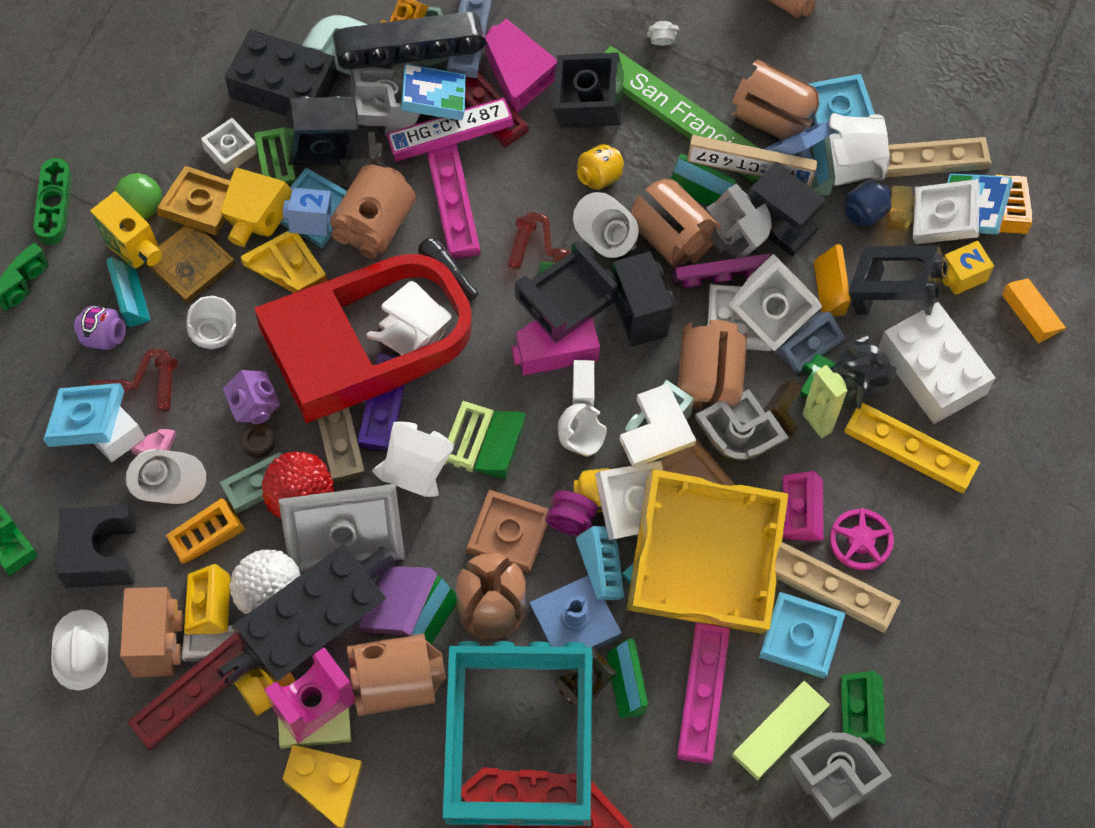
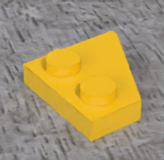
(286, 263)
(324, 781)

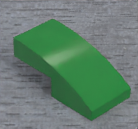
(14, 547)

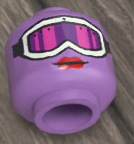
(100, 328)

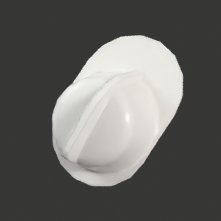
(605, 225)
(165, 476)
(80, 649)

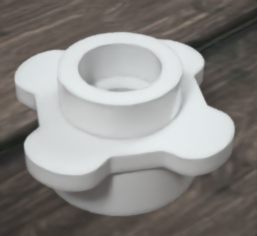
(662, 33)

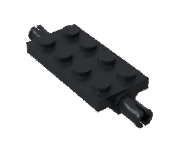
(307, 614)

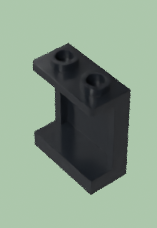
(567, 292)

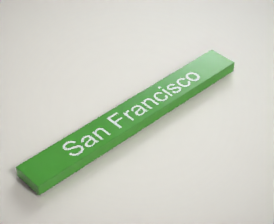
(674, 107)

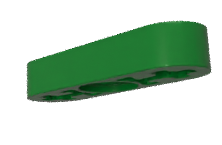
(58, 213)

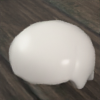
(211, 322)
(581, 430)

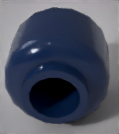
(868, 203)

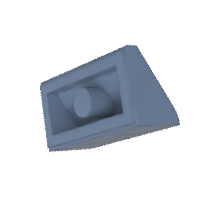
(813, 337)

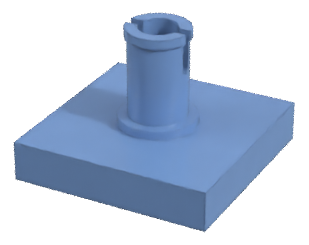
(800, 143)
(575, 616)

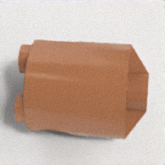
(372, 210)
(395, 674)

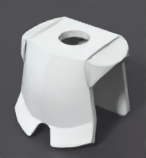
(859, 148)
(413, 320)
(414, 459)

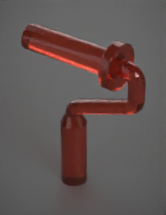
(526, 225)
(165, 365)

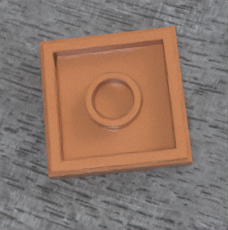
(509, 529)

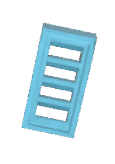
(601, 563)

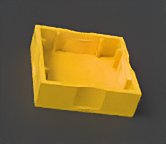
(707, 552)

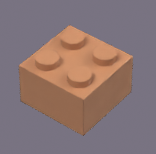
(150, 632)

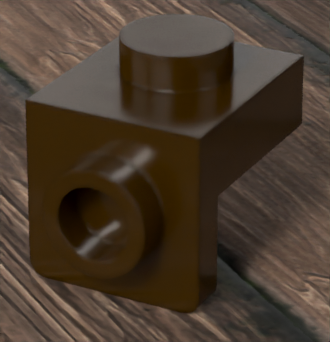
(601, 676)

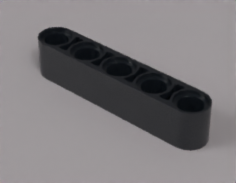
(408, 40)

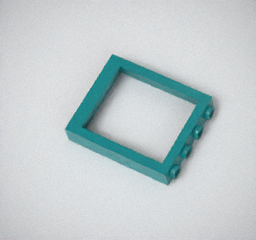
(507, 656)

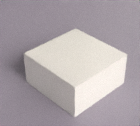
(229, 145)
(583, 382)
(124, 437)

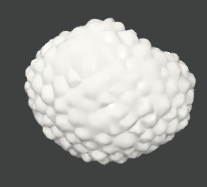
(261, 577)

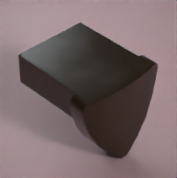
(780, 404)

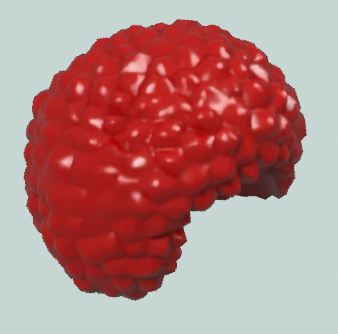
(294, 476)

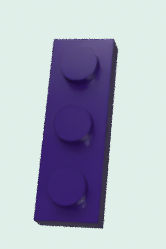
(380, 415)

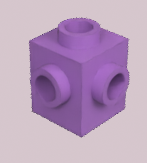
(251, 396)

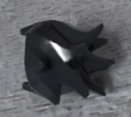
(864, 370)

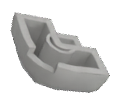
(378, 99)
(741, 224)
(741, 430)
(838, 772)

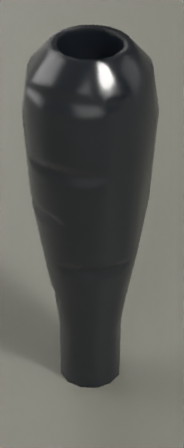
(433, 248)

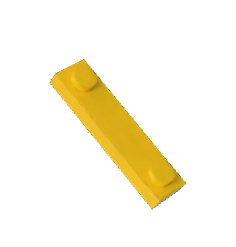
(912, 447)

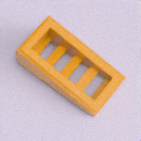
(1022, 222)
(210, 541)

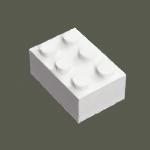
(936, 363)

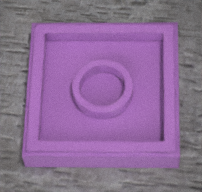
(405, 595)

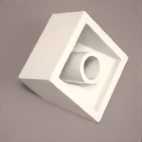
(774, 302)

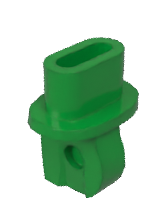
(810, 368)

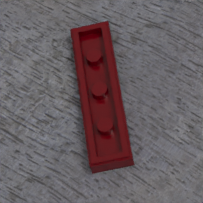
(184, 696)

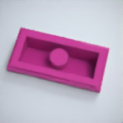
(803, 507)

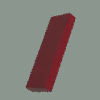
(479, 92)

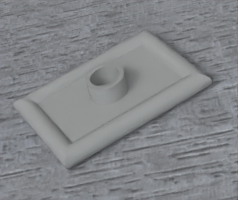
(353, 517)

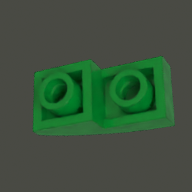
(13, 281)

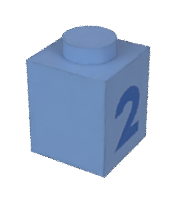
(308, 211)

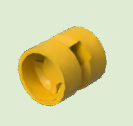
(252, 689)

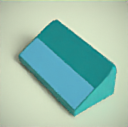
(128, 292)

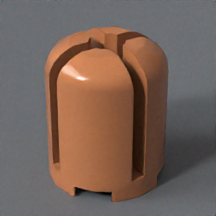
(776, 102)
(697, 223)
(712, 363)
(491, 597)

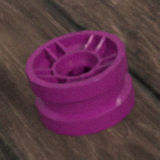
(571, 513)

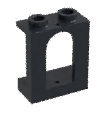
(868, 287)

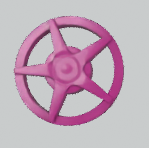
(861, 539)

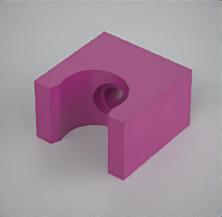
(322, 679)

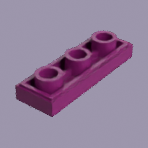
(719, 271)

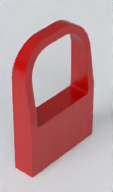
(322, 353)

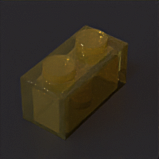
(900, 214)

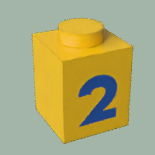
(967, 268)

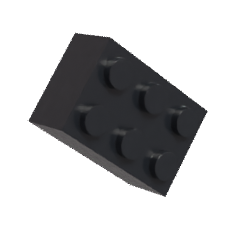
(274, 70)

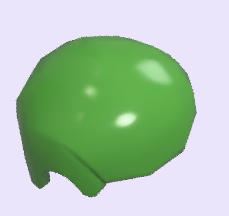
(140, 193)

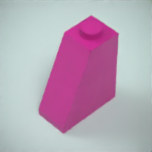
(518, 64)
(539, 353)

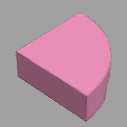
(158, 440)

